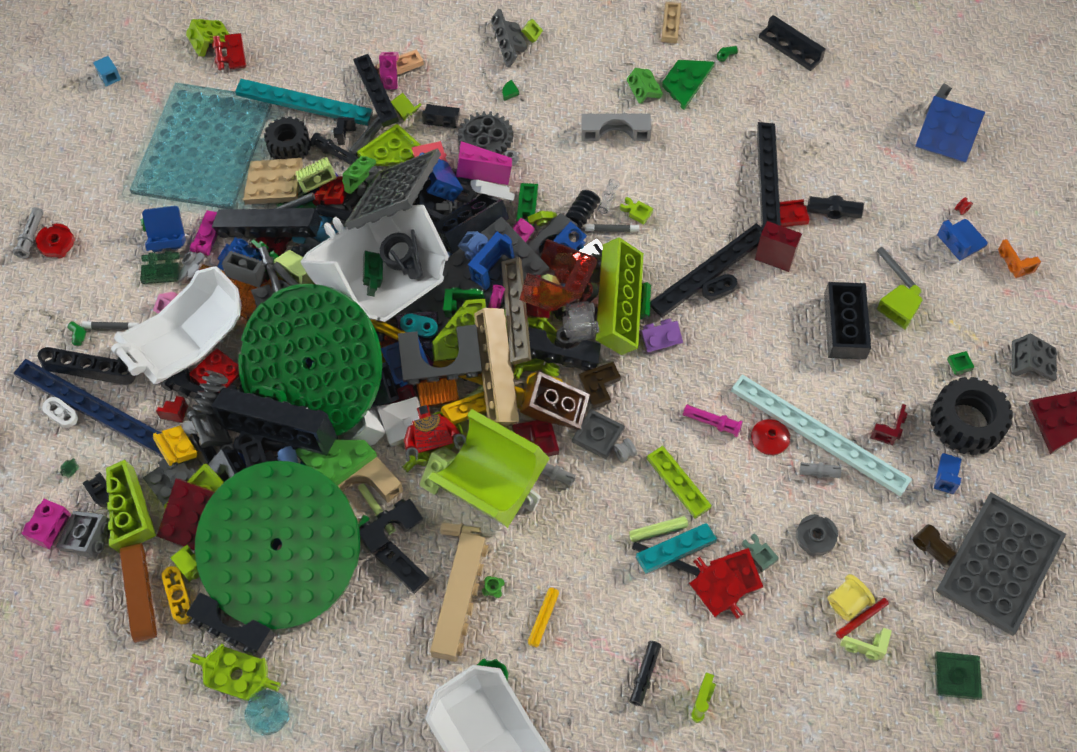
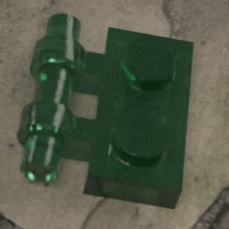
(161, 272)

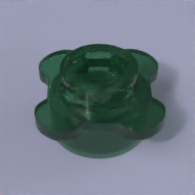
(69, 468)

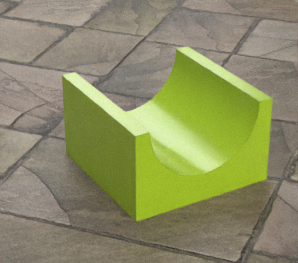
(492, 469)

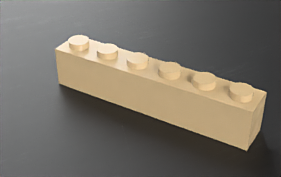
(496, 366)
(458, 598)

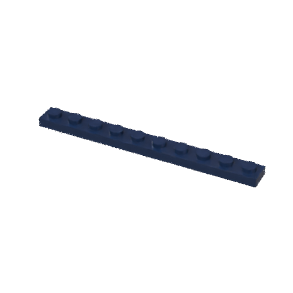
(88, 405)

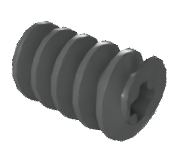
(212, 388)

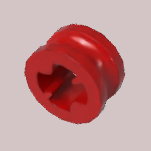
(963, 206)

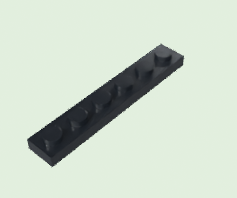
(376, 90)

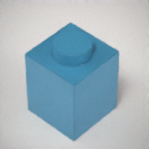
(107, 71)

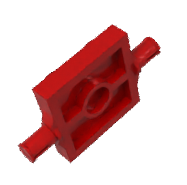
(718, 587)

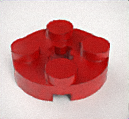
(59, 248)

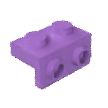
(661, 336)

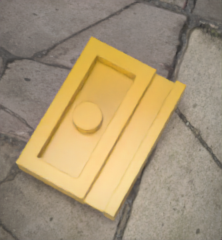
(175, 445)

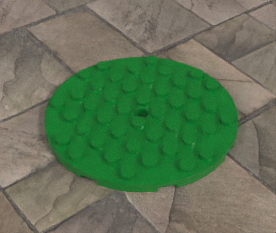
(329, 330)
(316, 552)

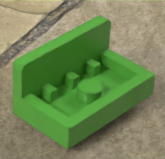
(644, 84)
(357, 173)

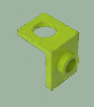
(404, 106)

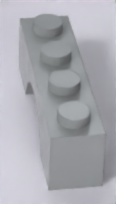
(635, 125)

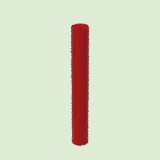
(862, 618)

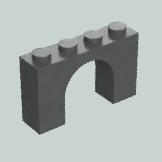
(416, 369)

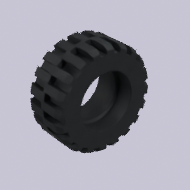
(983, 398)

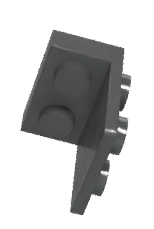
(1034, 354)

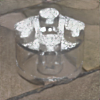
(579, 321)

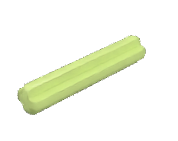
(658, 529)

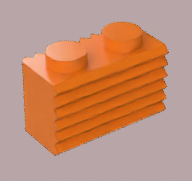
(437, 392)

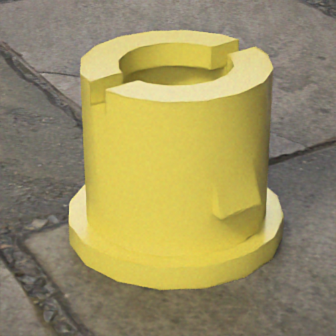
(850, 598)

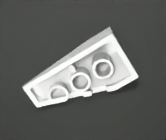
(368, 429)

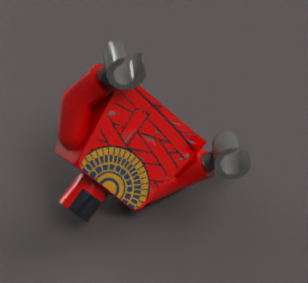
(430, 433)

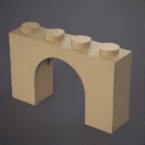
(378, 477)

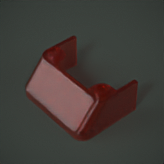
(570, 268)

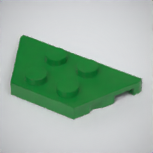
(686, 79)

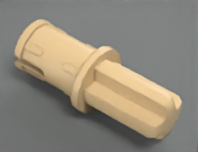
(456, 529)

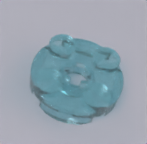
(278, 717)

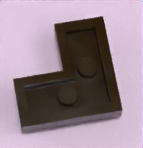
(594, 383)

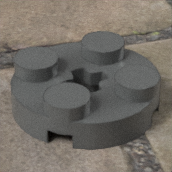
(813, 545)

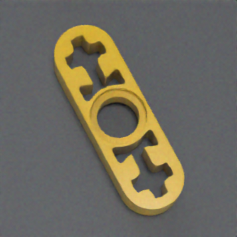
(170, 589)

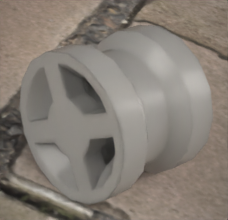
(625, 450)

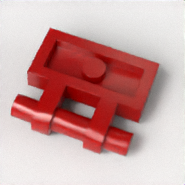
(235, 51)
(331, 192)

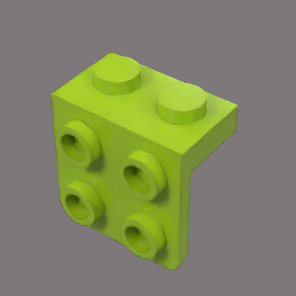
(201, 34)

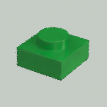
(960, 363)

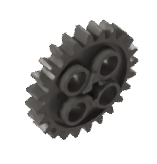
(487, 132)

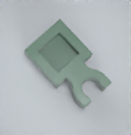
(761, 554)

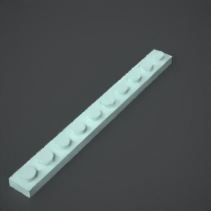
(821, 435)

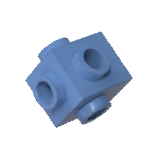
(472, 243)

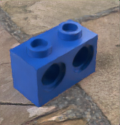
(563, 236)

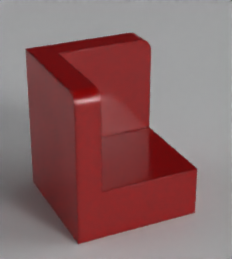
(174, 410)

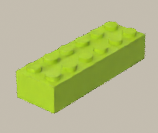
(620, 296)

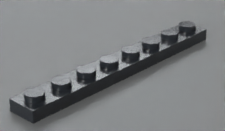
(768, 174)
(706, 271)

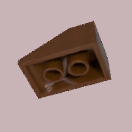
(554, 401)

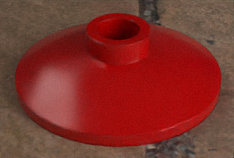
(770, 444)

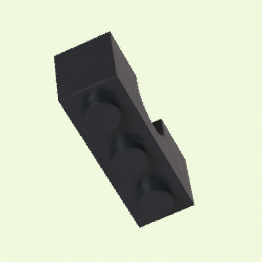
(403, 514)

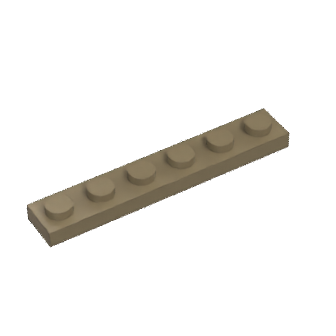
(516, 311)

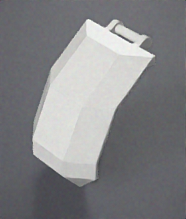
(183, 329)
(481, 715)

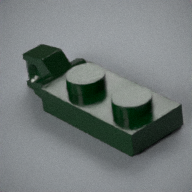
(372, 272)

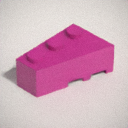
(483, 164)

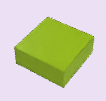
(532, 30)

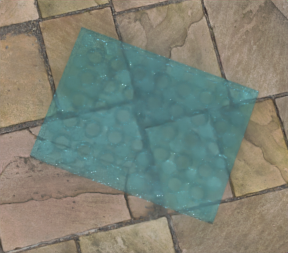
(201, 147)

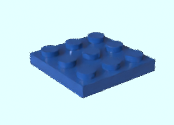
(950, 129)

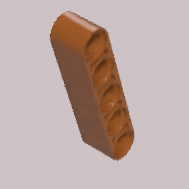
(138, 593)

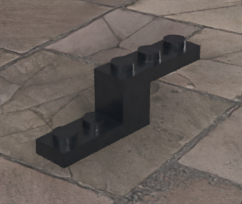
(224, 463)

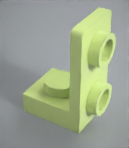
(437, 462)
(875, 651)

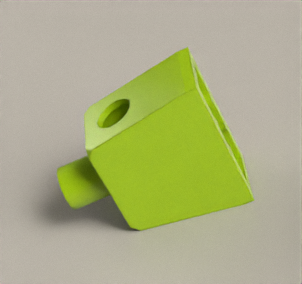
(901, 304)

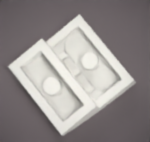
(492, 189)

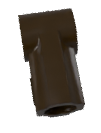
(929, 540)

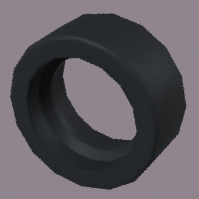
(389, 242)

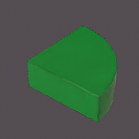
(509, 90)

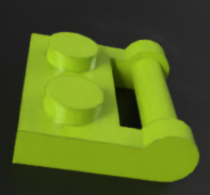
(705, 692)

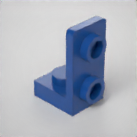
(947, 474)

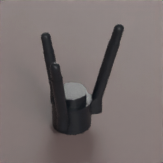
(413, 266)

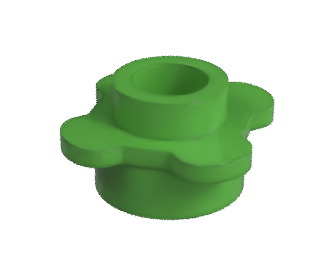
(493, 581)

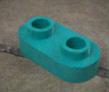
(418, 324)

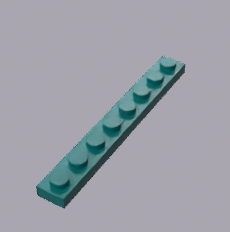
(302, 101)

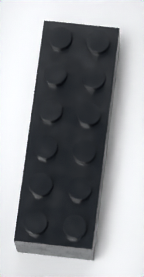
(275, 420)

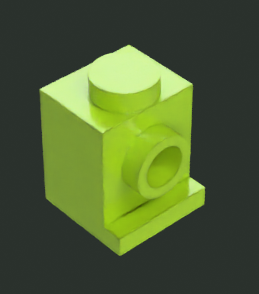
(186, 563)

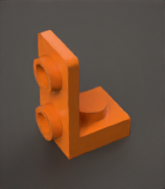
(1015, 265)

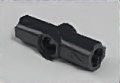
(835, 207)

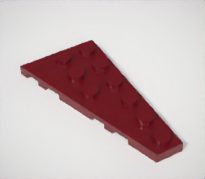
(1056, 419)

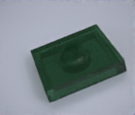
(958, 675)

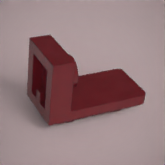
(889, 435)

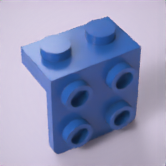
(163, 228)
(961, 238)
(239, 246)

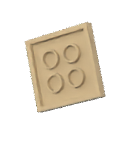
(272, 181)

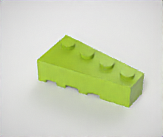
(127, 508)

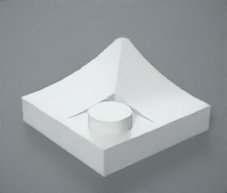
(397, 418)

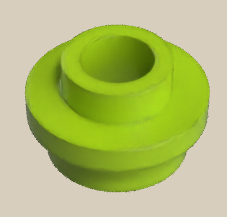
(550, 369)

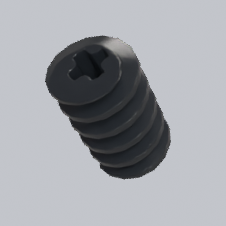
(583, 207)

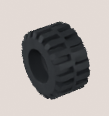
(287, 129)

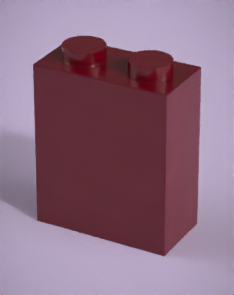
(778, 246)

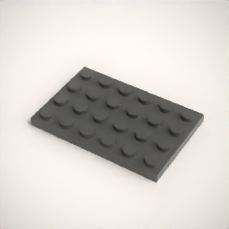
(393, 190)
(1001, 563)

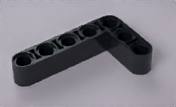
(79, 360)

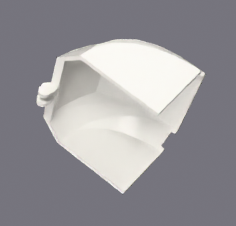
(340, 261)

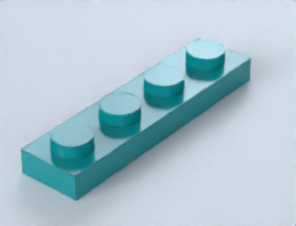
(676, 548)

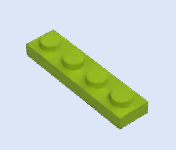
(679, 482)

